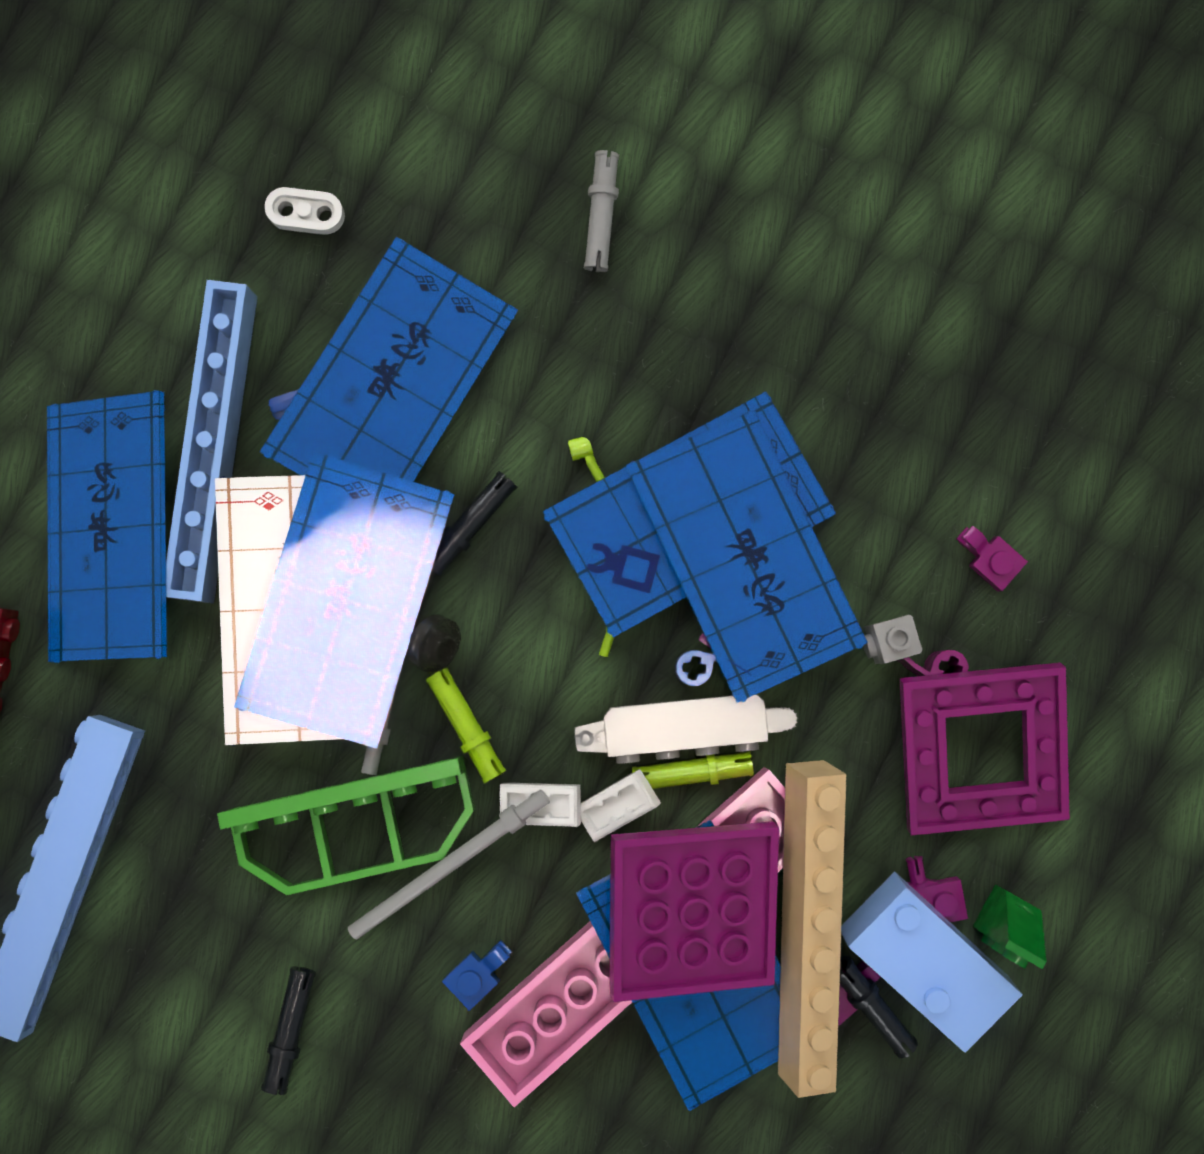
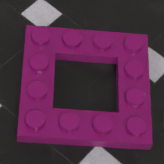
(932, 698)

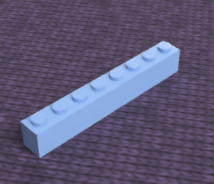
(209, 438)
(62, 868)

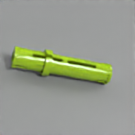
(469, 731)
(698, 770)

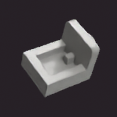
(892, 640)

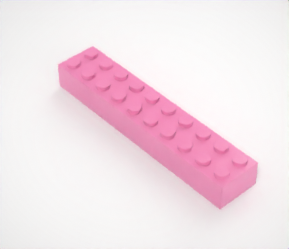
(569, 992)

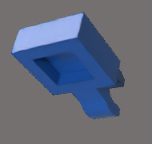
(475, 976)

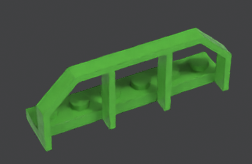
(325, 801)

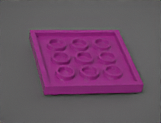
(693, 910)

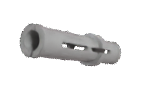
(601, 211)

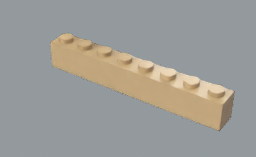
(811, 926)

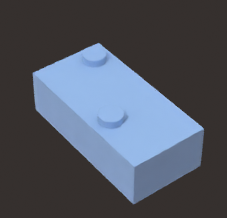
(929, 962)

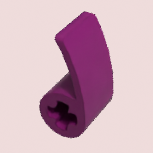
(931, 665)

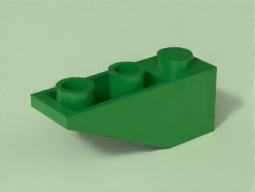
(1012, 928)

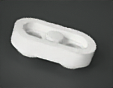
(306, 210)

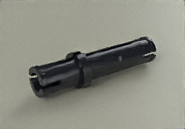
(471, 521)
(865, 995)
(285, 1044)

